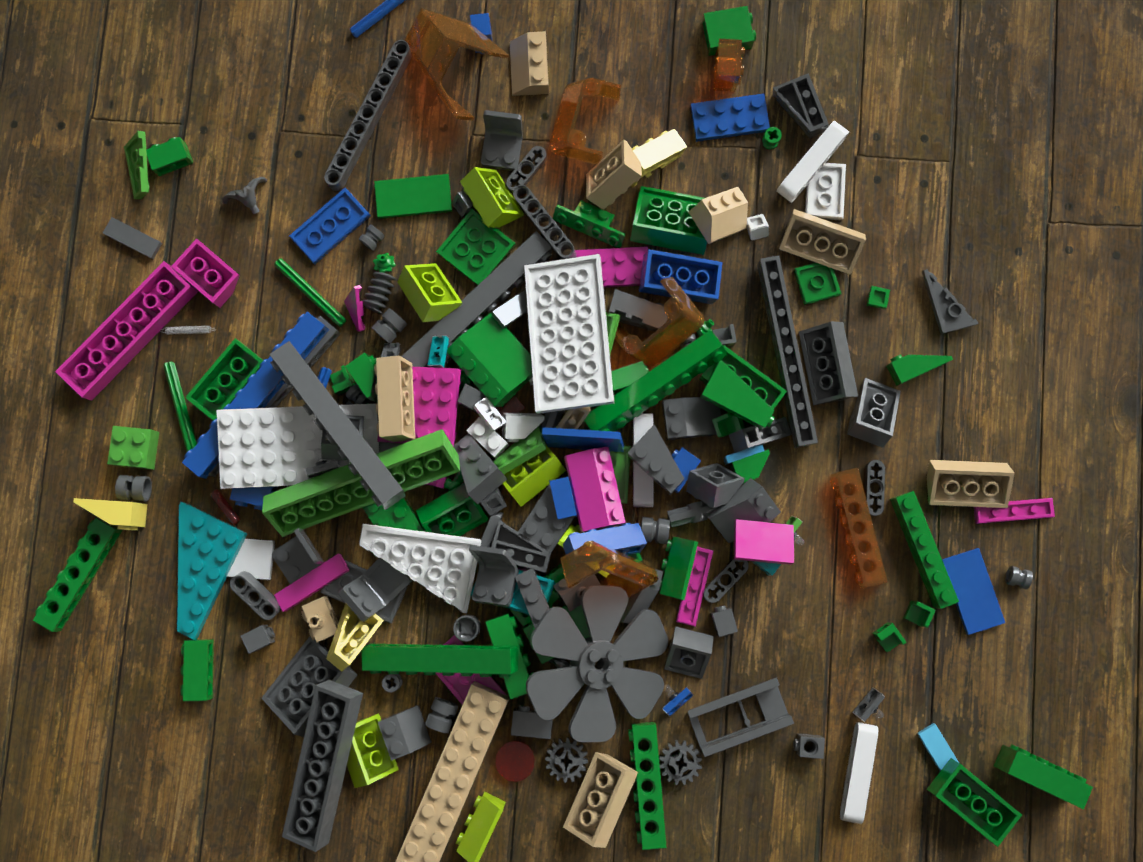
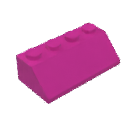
(594, 489)

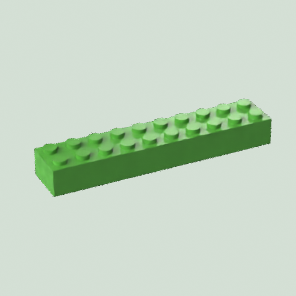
(341, 492)

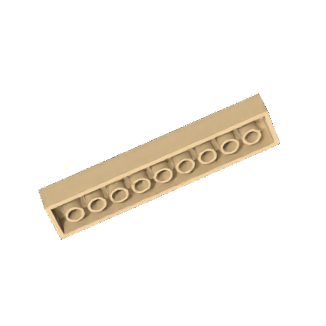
(454, 775)

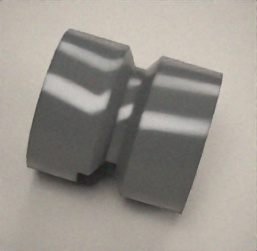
(389, 326)
(133, 488)
(655, 530)
(467, 627)
(441, 716)

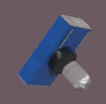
(676, 700)

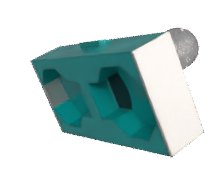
(438, 352)

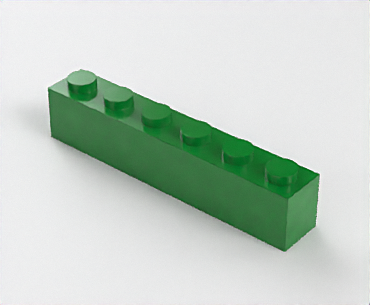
(924, 550)

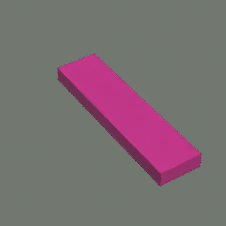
(1016, 511)
(311, 582)
(690, 607)

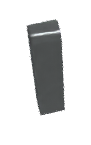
(541, 216)

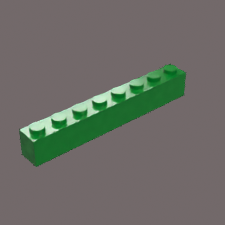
(657, 383)
(441, 659)

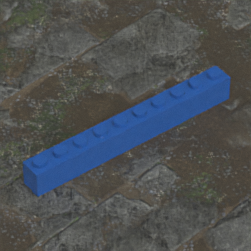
(257, 393)

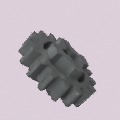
(575, 760)
(671, 760)

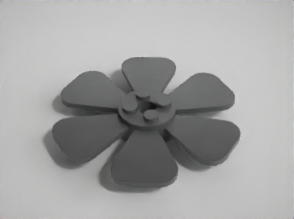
(560, 638)

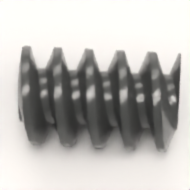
(378, 291)

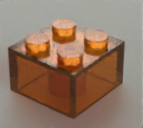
(728, 65)

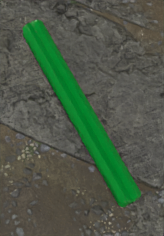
(312, 294)
(180, 405)

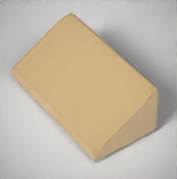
(573, 418)

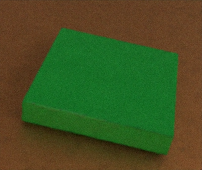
(816, 283)

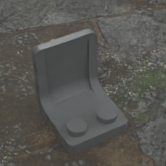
(502, 140)
(297, 556)
(495, 576)
(374, 589)

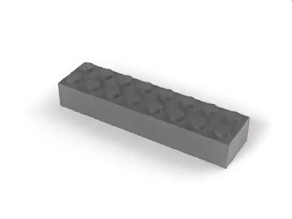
(322, 765)

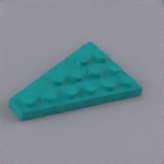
(204, 560)

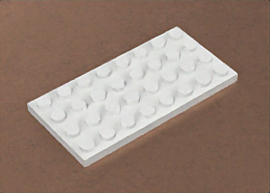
(568, 334)
(276, 444)

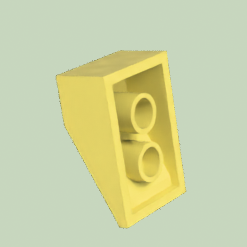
(124, 514)

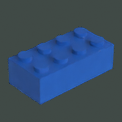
(695, 276)

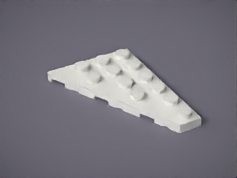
(431, 559)

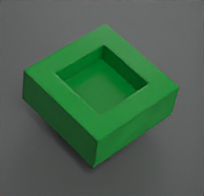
(878, 297)

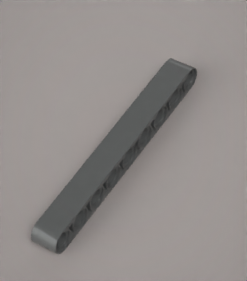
(368, 106)

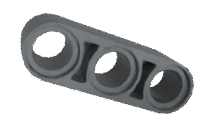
(246, 594)

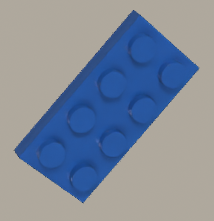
(729, 117)

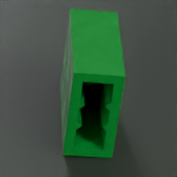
(728, 24)

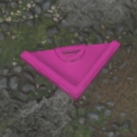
(355, 307)

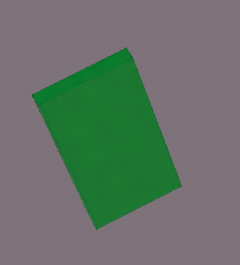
(413, 196)

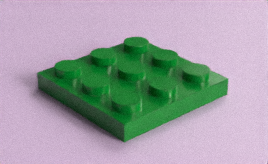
(475, 248)

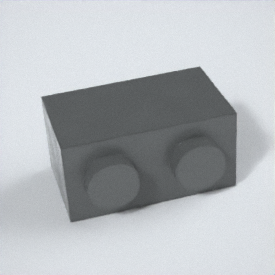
(529, 724)

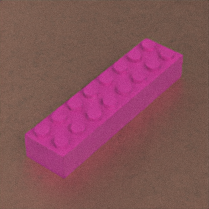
(126, 331)

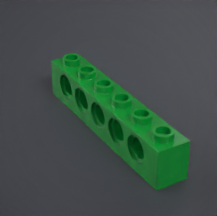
(87, 570)
(648, 838)

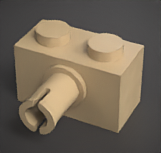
(320, 618)

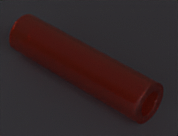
(225, 507)

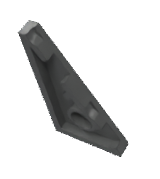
(948, 312)

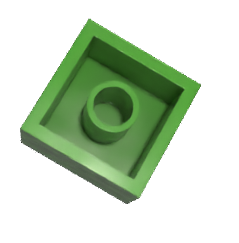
(133, 447)

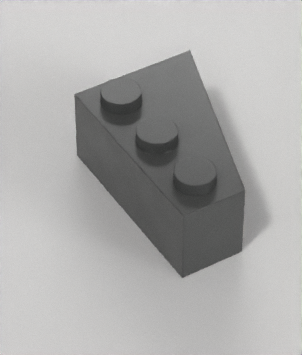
(802, 104)
(655, 459)
(478, 470)

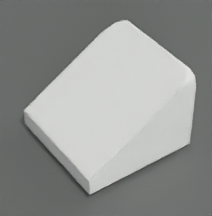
(757, 227)

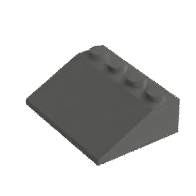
(294, 688)

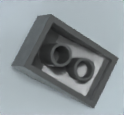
(874, 413)
(689, 418)
(748, 503)

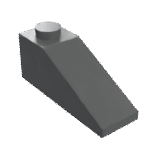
(754, 436)
(641, 600)

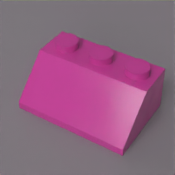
(207, 273)

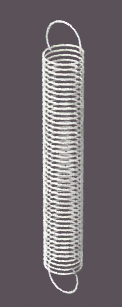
(187, 330)

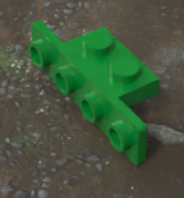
(591, 222)

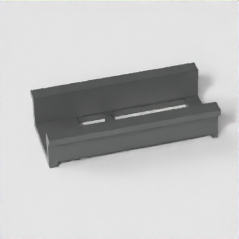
(771, 707)

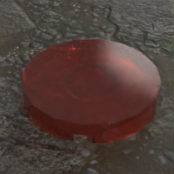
(515, 761)

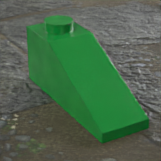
(910, 366)

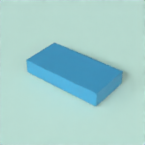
(742, 454)

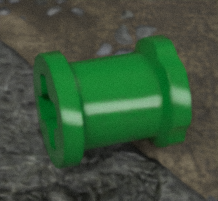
(771, 132)

